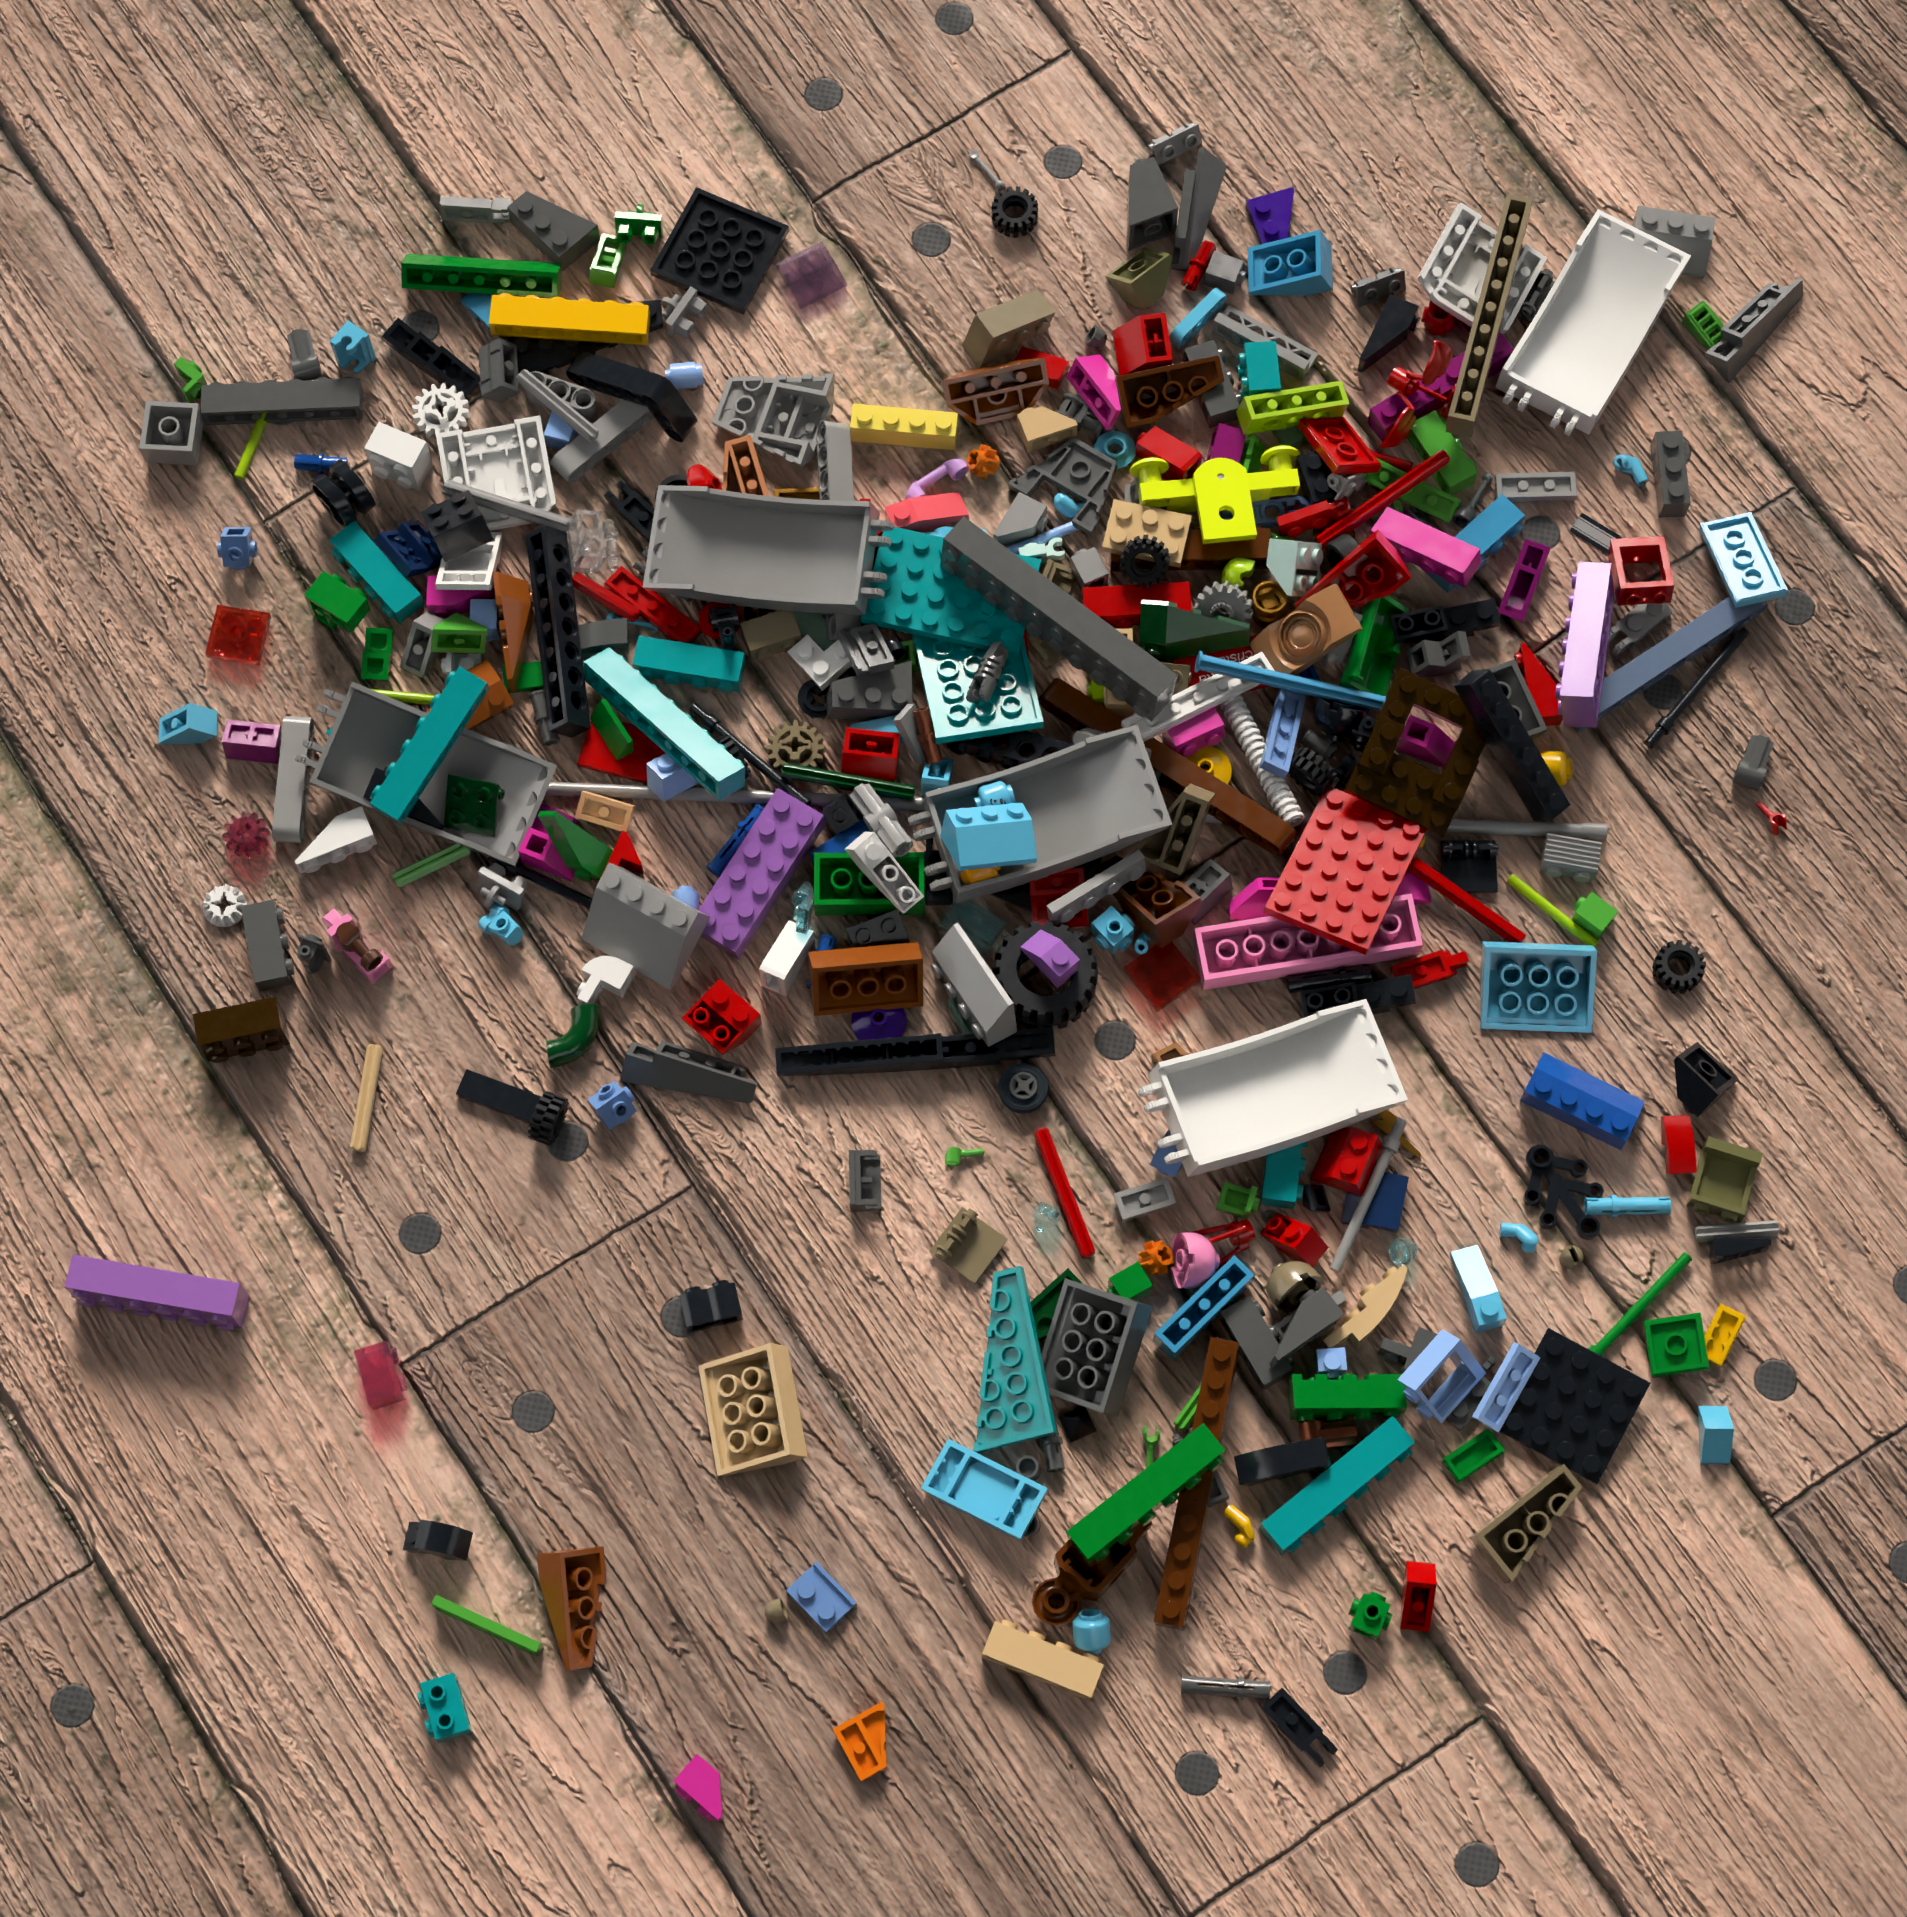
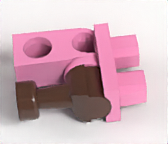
(348, 938)

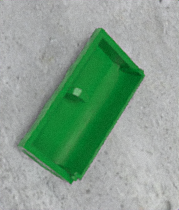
(1373, 648)

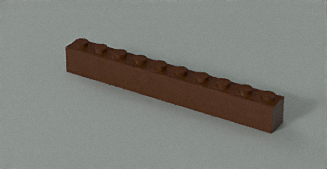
(1194, 1503)

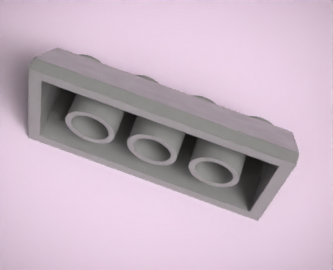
(974, 987)

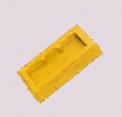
(1722, 1333)

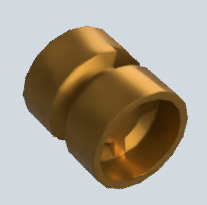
(1268, 603)

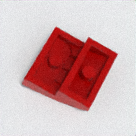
(1050, 889)

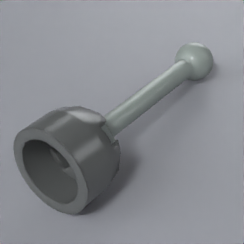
(1465, 513)

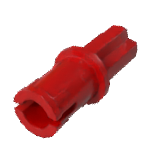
(1198, 265)

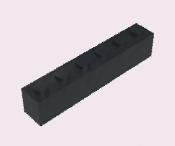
(1512, 745)

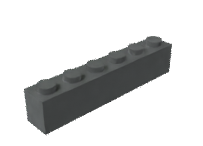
(282, 401)

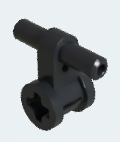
(725, 622)

